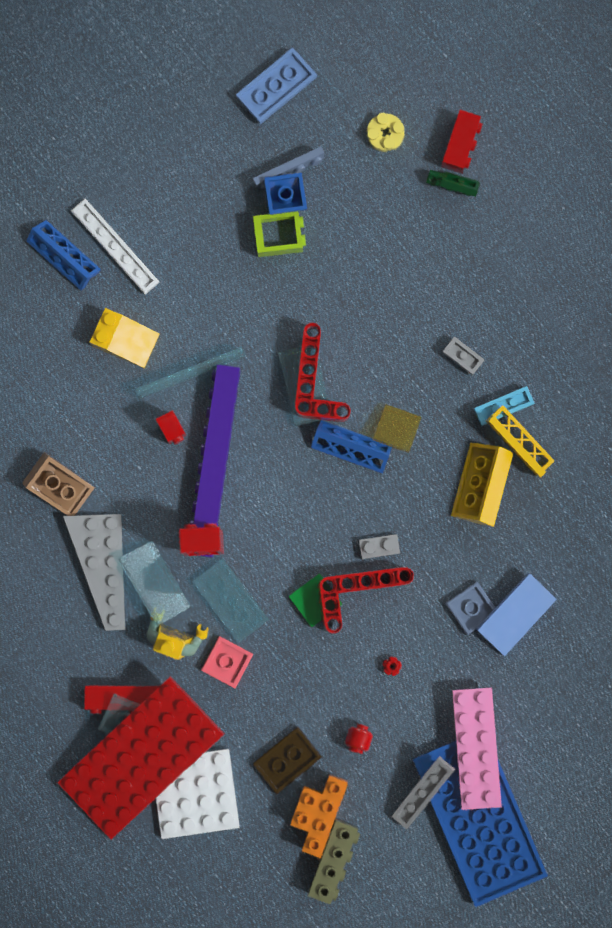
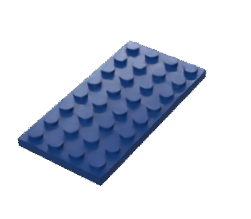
(487, 843)

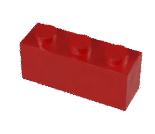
(462, 141)

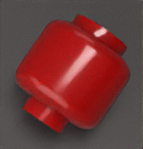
(358, 739)

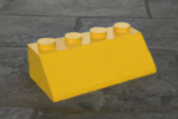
(482, 484)

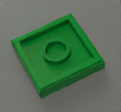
(308, 600)

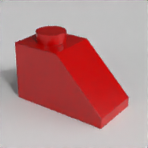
(171, 428)

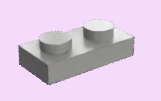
(463, 356)
(379, 546)

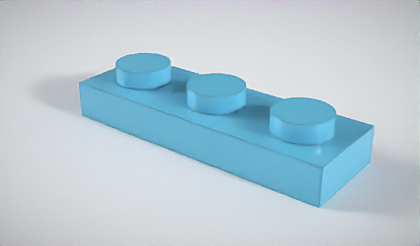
(512, 402)

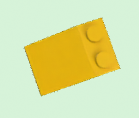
(124, 338)

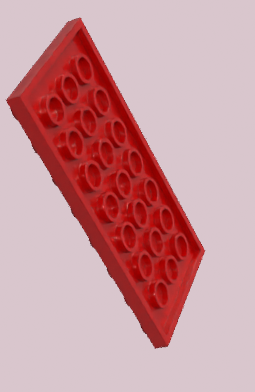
(141, 757)

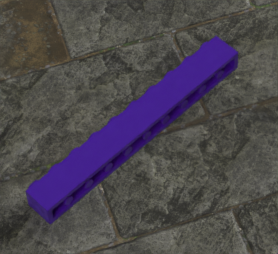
(217, 446)

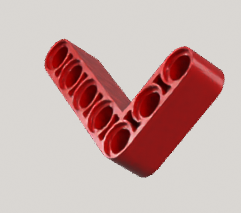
(304, 379)
(356, 586)

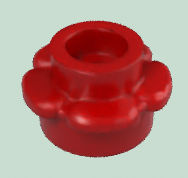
(392, 671)

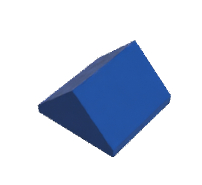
(285, 193)

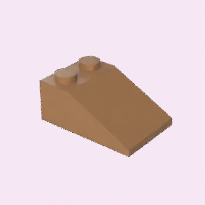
(57, 485)

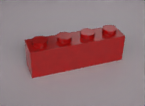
(98, 697)

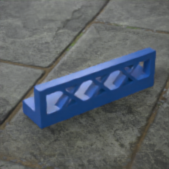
(59, 255)
(352, 442)

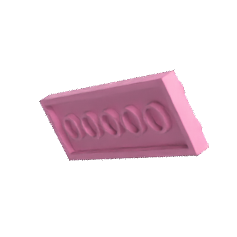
(476, 748)

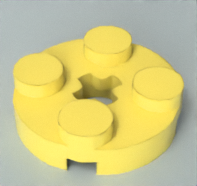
(395, 128)

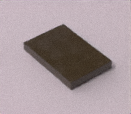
(287, 760)

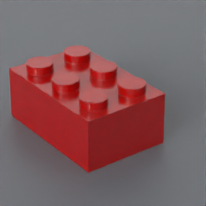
(201, 541)

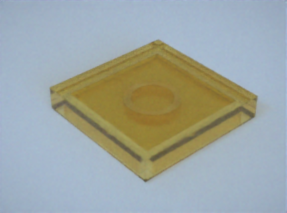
(397, 428)

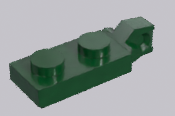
(454, 182)

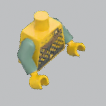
(174, 642)

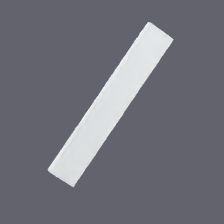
(115, 246)

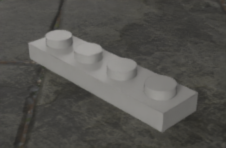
(423, 792)

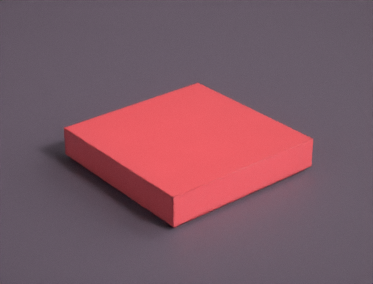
(227, 662)

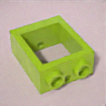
(282, 249)

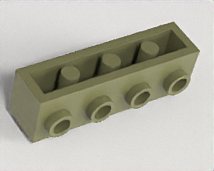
(332, 862)

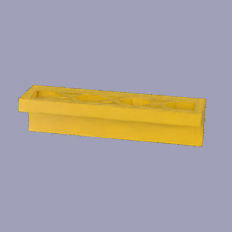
(515, 445)

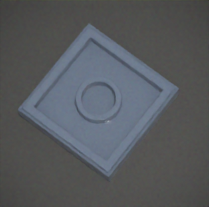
(470, 607)

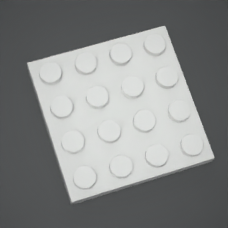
(200, 798)

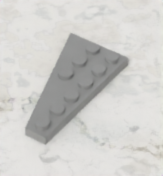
(98, 549)

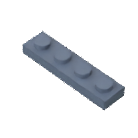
(296, 165)

